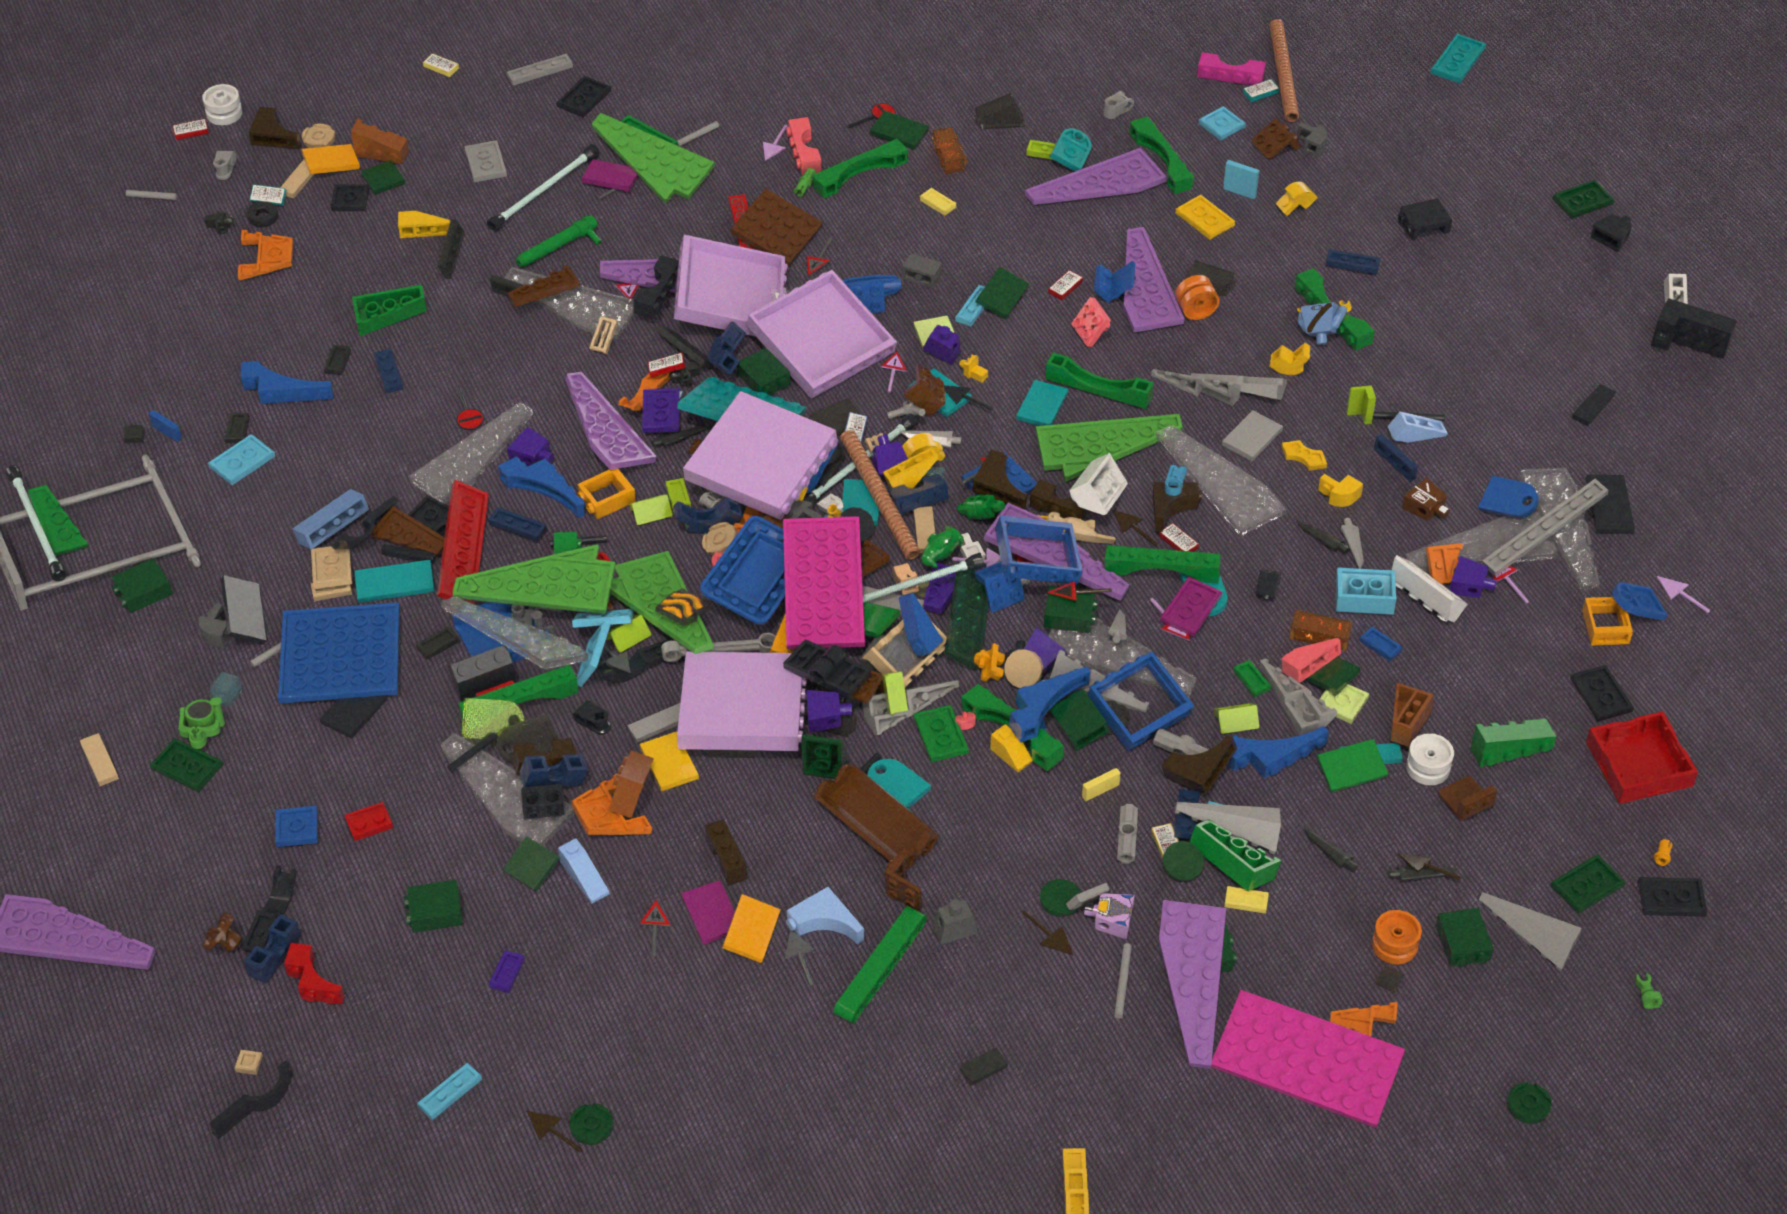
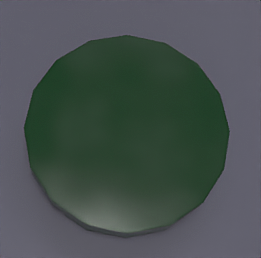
(1182, 861)
(1055, 896)
(1529, 1103)
(591, 1124)

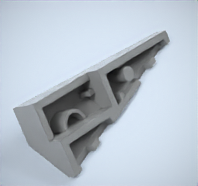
(1261, 386)
(1220, 390)
(1064, 665)
(917, 699)
(1300, 705)
(1251, 823)
(1548, 935)

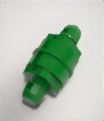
(981, 507)

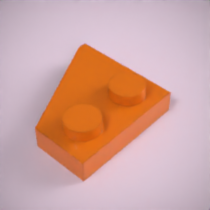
(1443, 561)

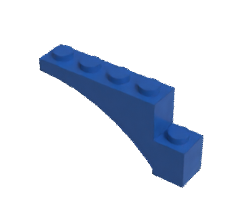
(279, 388)
(542, 479)
(1039, 698)
(1273, 755)

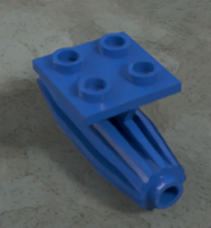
(873, 289)

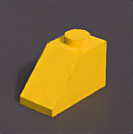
(1009, 749)

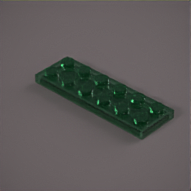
(966, 619)

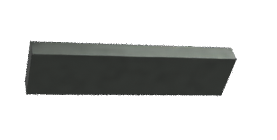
(450, 248)
(684, 346)

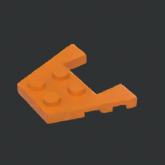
(273, 254)
(595, 817)
(1362, 1019)

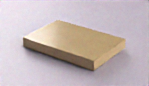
(331, 567)

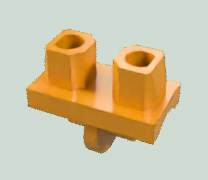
(989, 661)

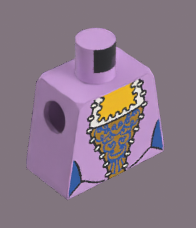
(1112, 913)

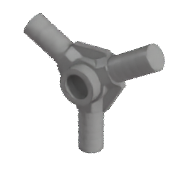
(908, 407)

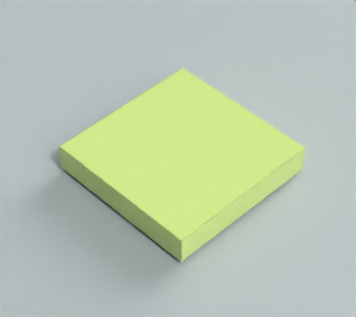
(925, 327)
(1347, 702)

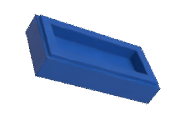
(165, 425)
(1381, 644)

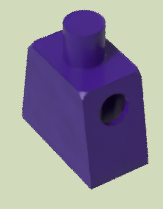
(943, 344)
(530, 448)
(887, 455)
(1471, 578)
(1045, 648)
(825, 710)

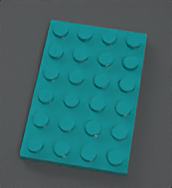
(715, 396)

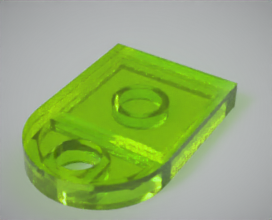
(487, 716)

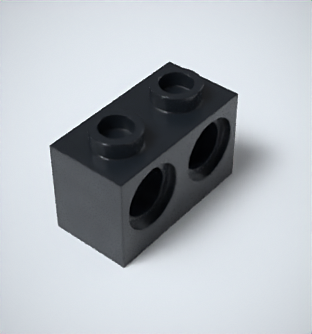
(542, 801)

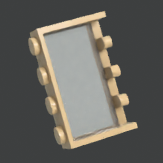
(895, 654)

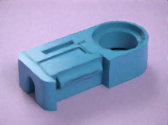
(1175, 478)

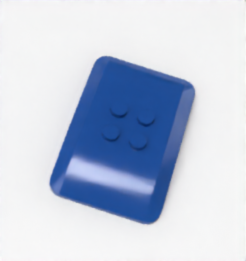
(750, 572)

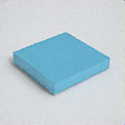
(1222, 123)
(1241, 179)

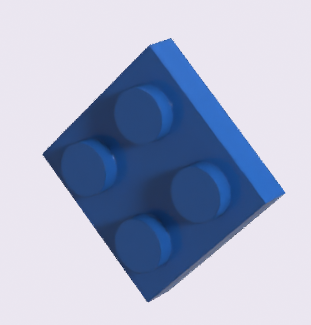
(296, 826)

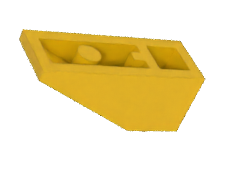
(420, 224)
(911, 470)

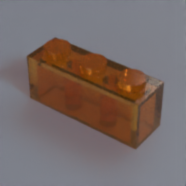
(949, 150)
(1318, 628)

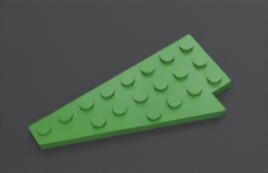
(657, 162)
(1077, 444)
(558, 581)
(645, 584)

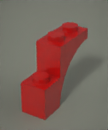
(311, 986)

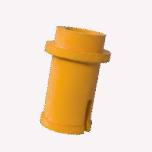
(1663, 857)

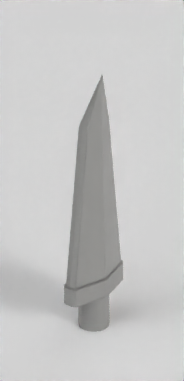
(943, 437)
(1352, 537)
(1118, 627)

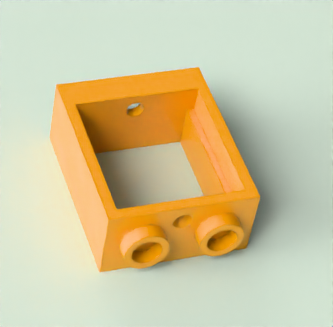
(611, 504)
(1606, 635)

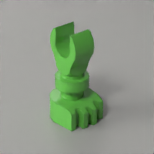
(1650, 998)

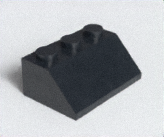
(482, 672)

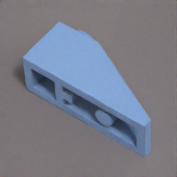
(1414, 428)
(582, 870)

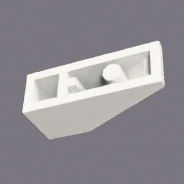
(1675, 287)

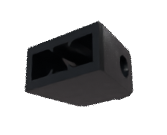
(1612, 231)

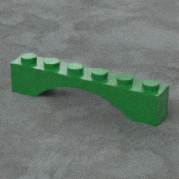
(1146, 134)
(885, 156)
(1353, 330)
(1131, 391)
(1199, 565)
(552, 684)
(980, 701)

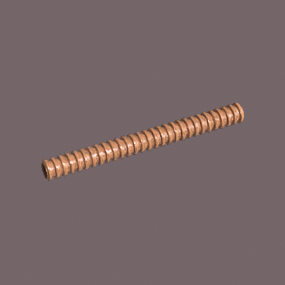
(1284, 71)
(880, 495)

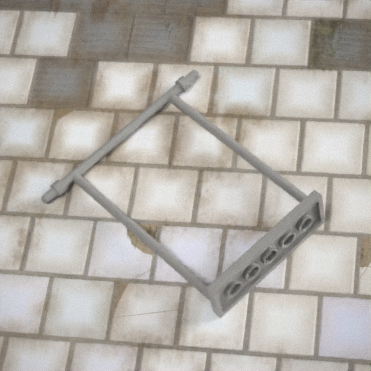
(11, 572)

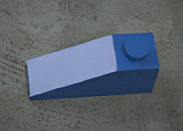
(918, 627)

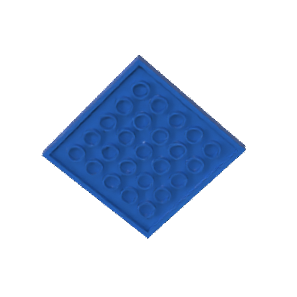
(339, 653)

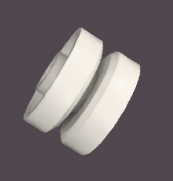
(222, 104)
(1430, 759)

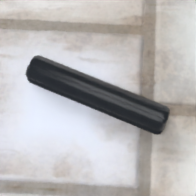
(407, 553)

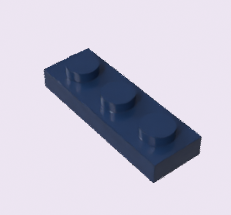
(1352, 261)
(388, 370)
(1395, 457)
(517, 524)
(1184, 825)

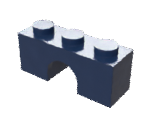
(932, 491)
(568, 771)
(264, 961)

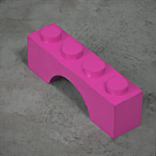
(1213, 68)

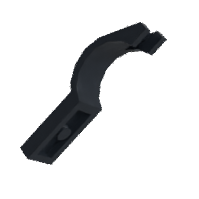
(346, 541)
(638, 663)
(277, 904)
(247, 1104)

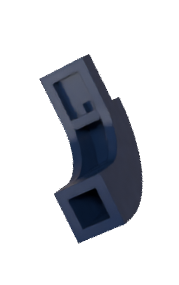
(723, 348)
(702, 520)

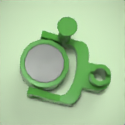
(203, 720)

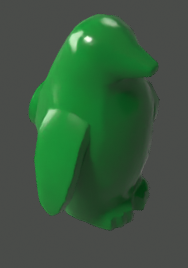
(941, 546)

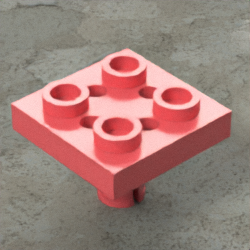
(1094, 323)

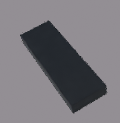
(1593, 404)

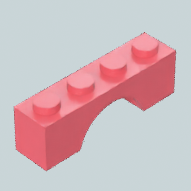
(800, 133)

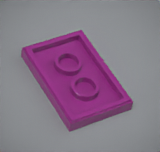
(610, 175)
(1191, 606)
(709, 911)

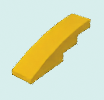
(1075, 1181)

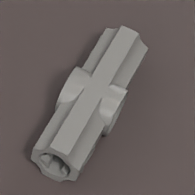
(1181, 745)
(1127, 833)

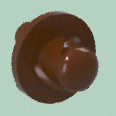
(222, 934)

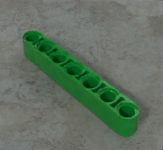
(880, 964)

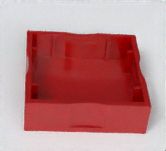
(1641, 757)

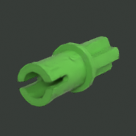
(804, 182)

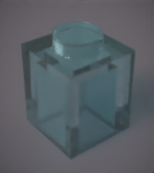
(226, 687)

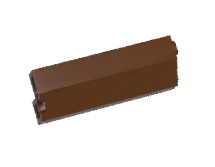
(876, 815)

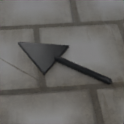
(957, 393)

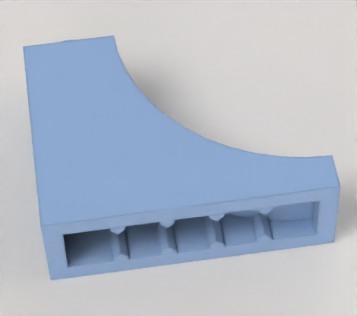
(824, 912)

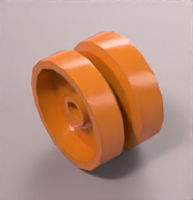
(1197, 297)
(1396, 937)

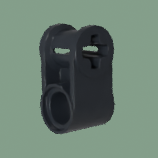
(592, 718)

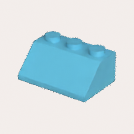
(1365, 591)

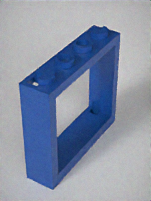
(1040, 530)
(1183, 704)

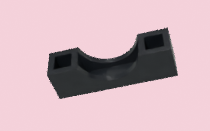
(650, 300)

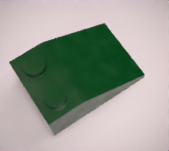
(822, 756)

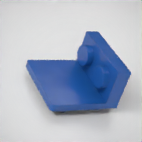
(1110, 285)
(1000, 590)

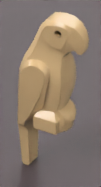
(1083, 530)

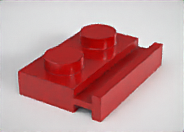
(368, 821)

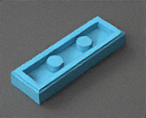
(971, 309)
(449, 1091)

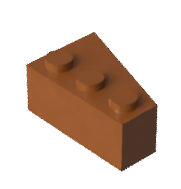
(377, 144)
(1410, 713)
(630, 783)

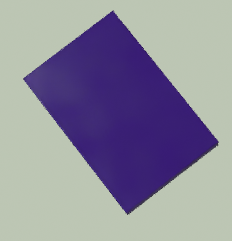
(660, 410)

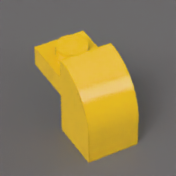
(1296, 194)
(1290, 362)
(920, 443)
(1341, 493)

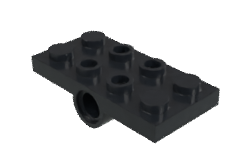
(827, 668)

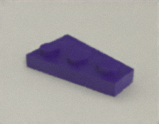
(939, 591)

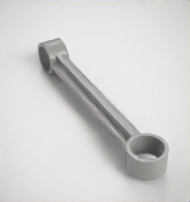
(674, 651)

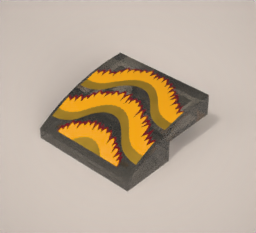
(683, 607)

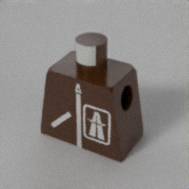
(1426, 501)

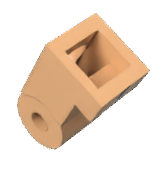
(904, 573)

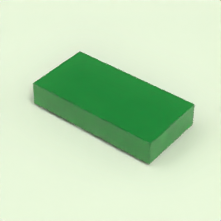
(1252, 678)

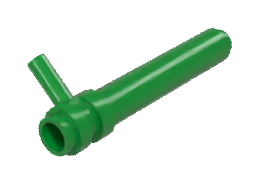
(577, 229)

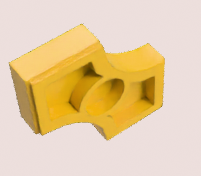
(1310, 458)

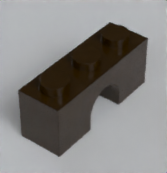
(1044, 499)
(558, 749)
(730, 859)

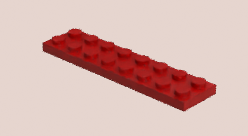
(462, 536)

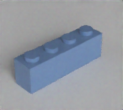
(330, 519)

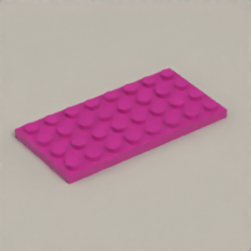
(823, 582)
(1308, 1058)

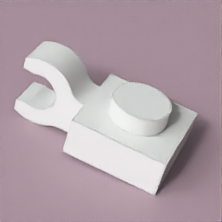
(827, 501)
(970, 548)

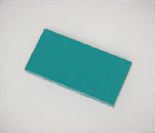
(1458, 58)
(394, 581)

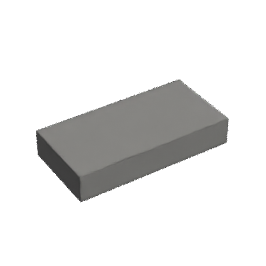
(1087, 896)

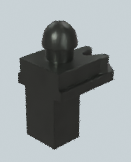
(219, 221)
(684, 375)

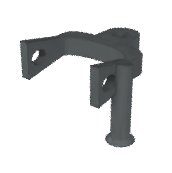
(527, 615)

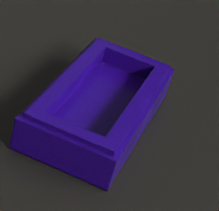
(506, 971)

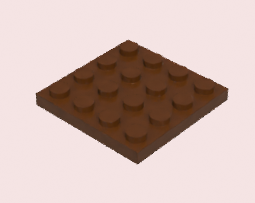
(776, 226)

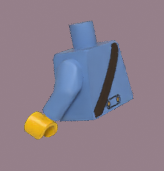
(1322, 319)

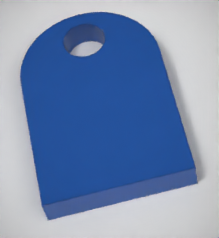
(1507, 498)
(1638, 601)

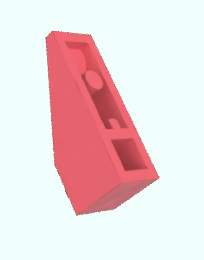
(1308, 659)

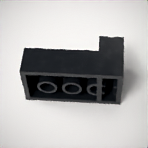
(1693, 329)

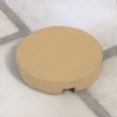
(318, 136)
(719, 538)
(1023, 668)

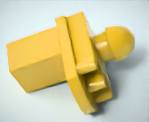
(972, 369)

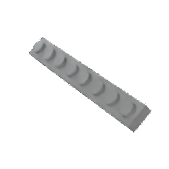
(1545, 527)

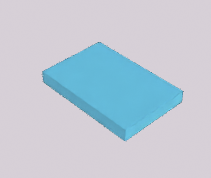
(241, 459)
(594, 619)
(594, 649)

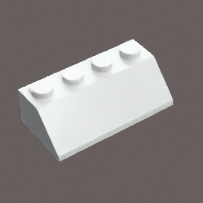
(1099, 485)
(1427, 589)

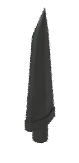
(670, 438)
(830, 468)
(1329, 540)
(1336, 854)
(1408, 873)

